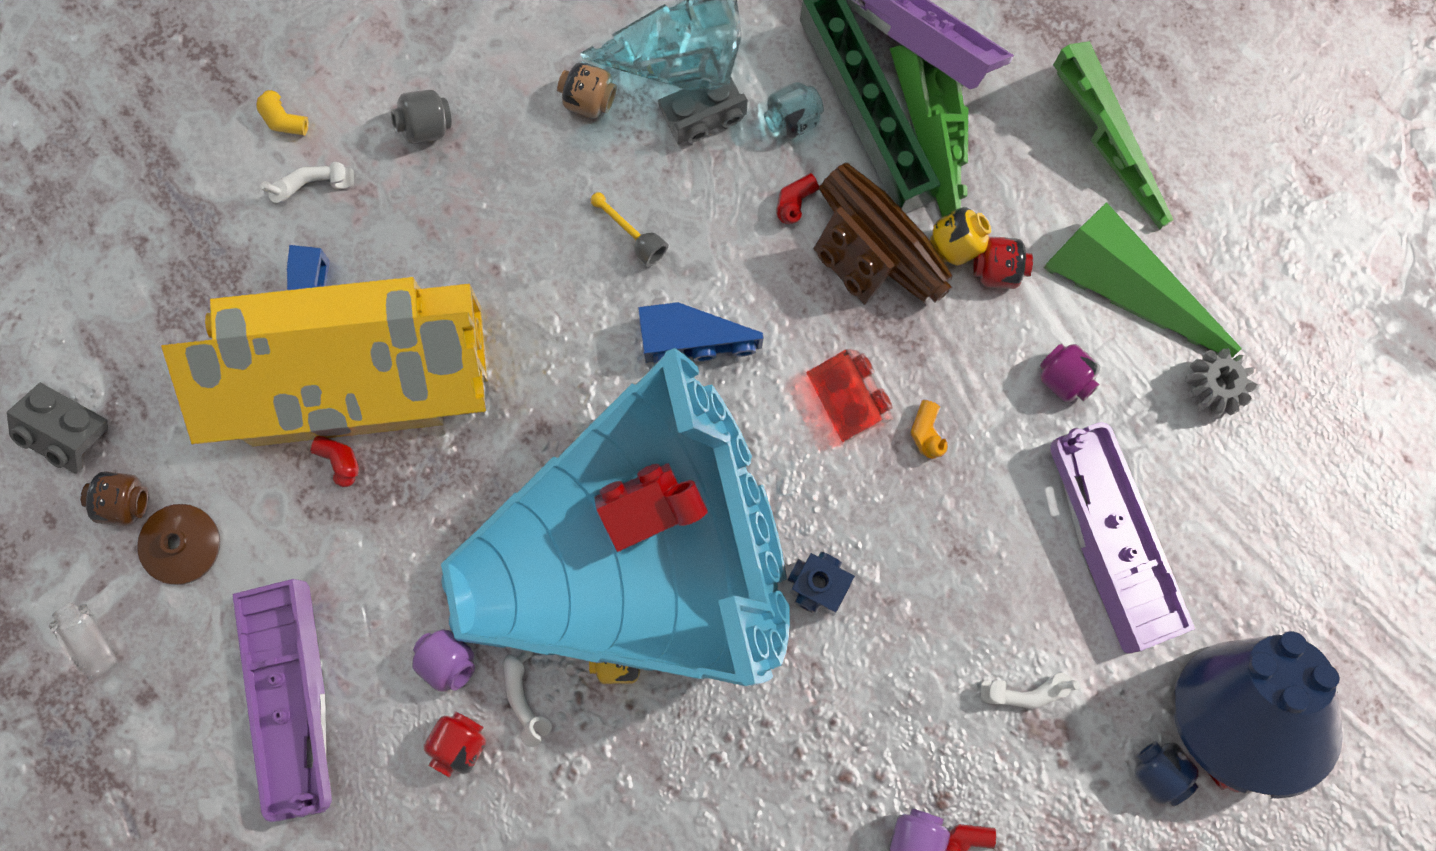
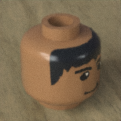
(587, 90)

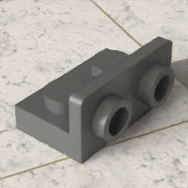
(697, 112)

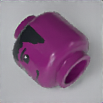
(1070, 373)

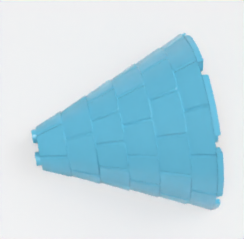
(677, 603)

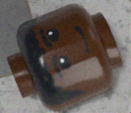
(114, 498)

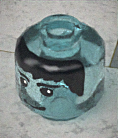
(793, 110)

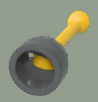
(647, 247)

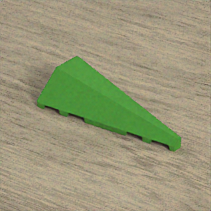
(938, 120)
(1114, 139)
(1121, 267)

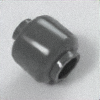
(421, 116)

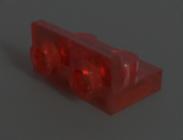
(850, 394)

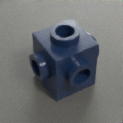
(835, 582)

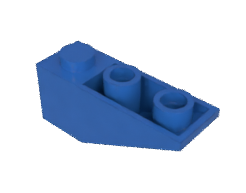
(693, 333)

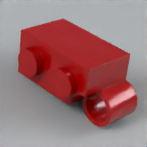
(648, 505)

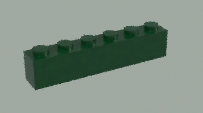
(870, 103)

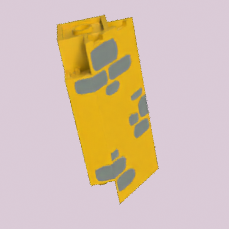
(331, 362)

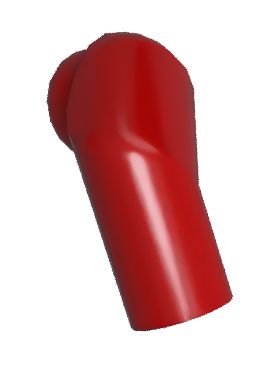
(791, 198)
(341, 458)
(967, 836)

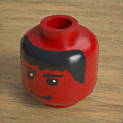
(1003, 263)
(454, 744)

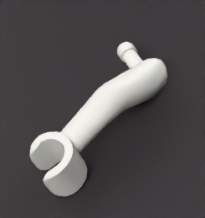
(285, 187)
(513, 675)
(1051, 690)

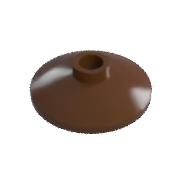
(197, 546)

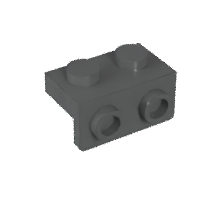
(54, 426)

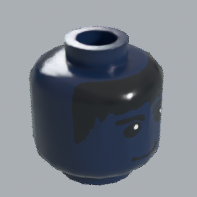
(1166, 773)

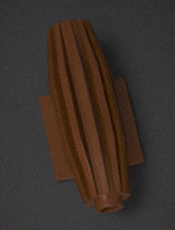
(875, 240)

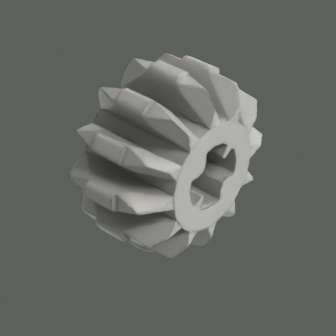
(1228, 396)

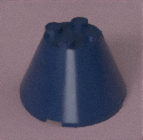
(1261, 714)

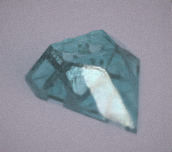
(677, 45)

